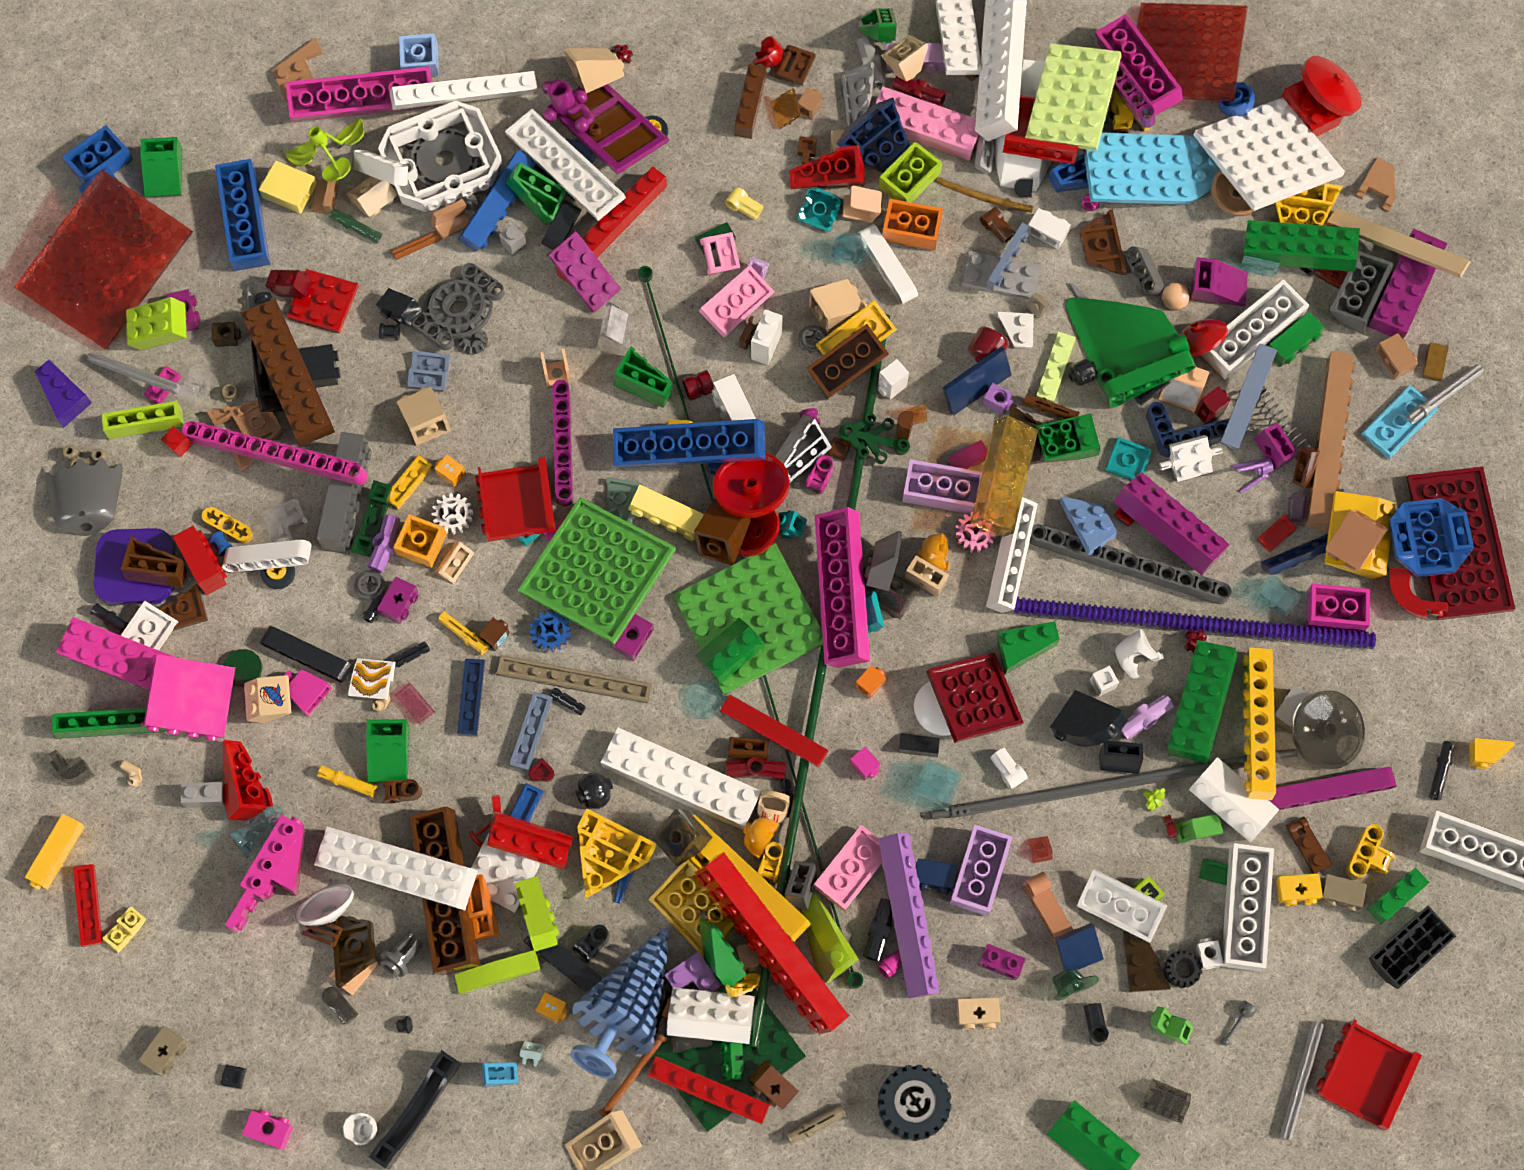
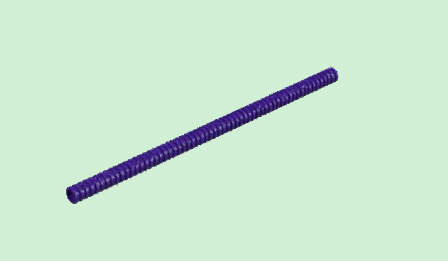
(1196, 623)

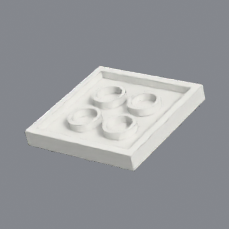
(501, 872)

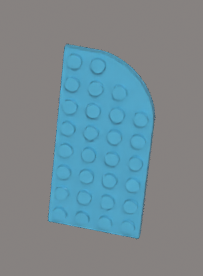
(1149, 169)

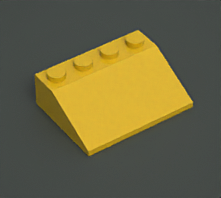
(1373, 507)
(682, 899)

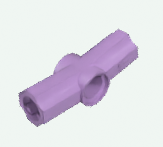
(1146, 716)

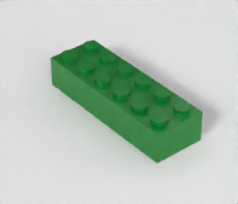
(1303, 245)
(1202, 701)

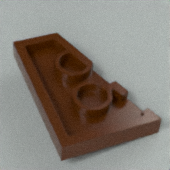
(187, 608)

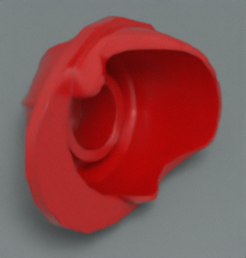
(769, 54)

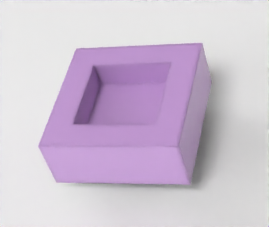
(759, 266)

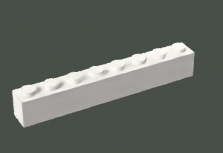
(462, 90)

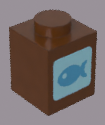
(494, 633)

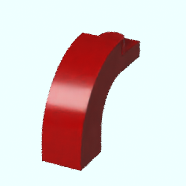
(1400, 585)

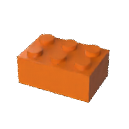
(912, 224)

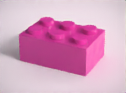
(1338, 607)

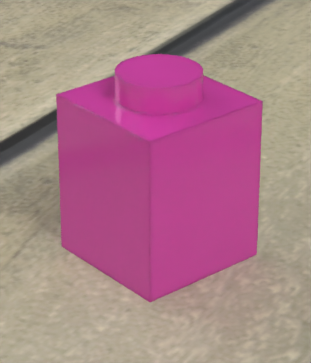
(865, 764)

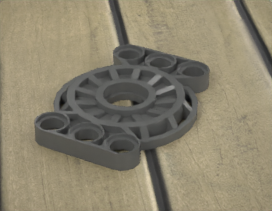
(428, 151)
(456, 289)

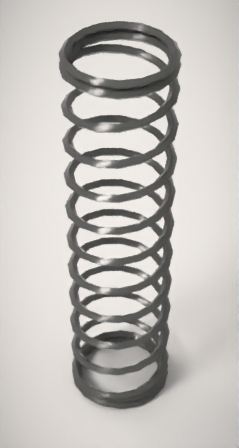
(1271, 418)

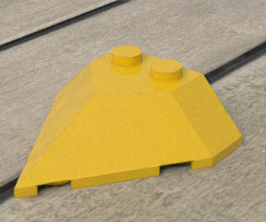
(609, 851)

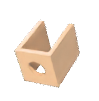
(862, 204)
(549, 367)

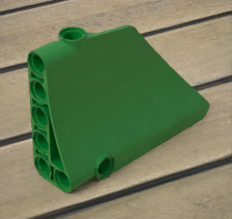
(1129, 345)

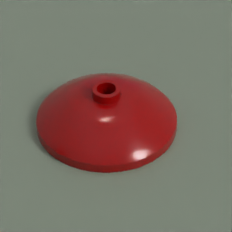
(1204, 335)
(757, 543)

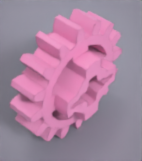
(965, 529)

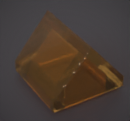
(920, 413)

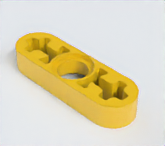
(218, 514)

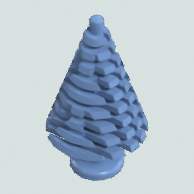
(623, 1007)

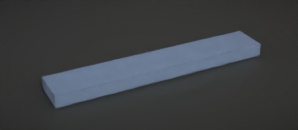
(1248, 396)

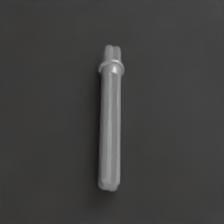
(1422, 410)

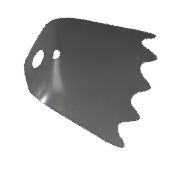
(84, 489)

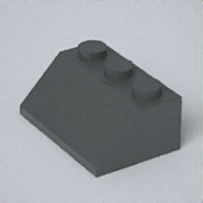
(883, 561)

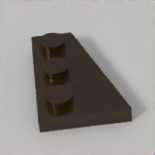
(1142, 965)

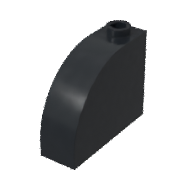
(1087, 721)

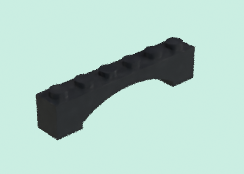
(404, 1128)

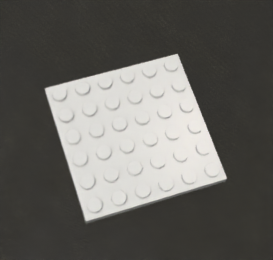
(1268, 154)

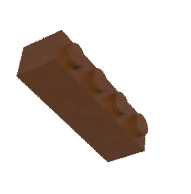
(750, 101)

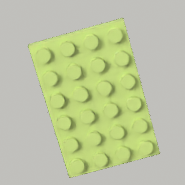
(1074, 96)

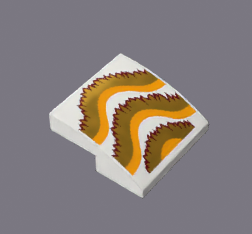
(371, 678)

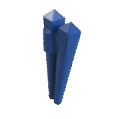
(622, 885)

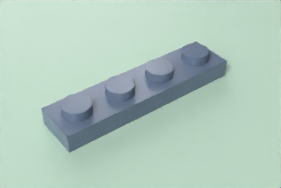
(1004, 263)
(531, 731)

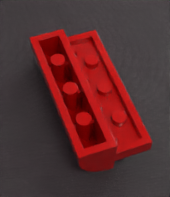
(529, 840)

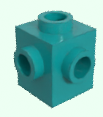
(791, 524)

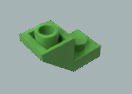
(1199, 828)

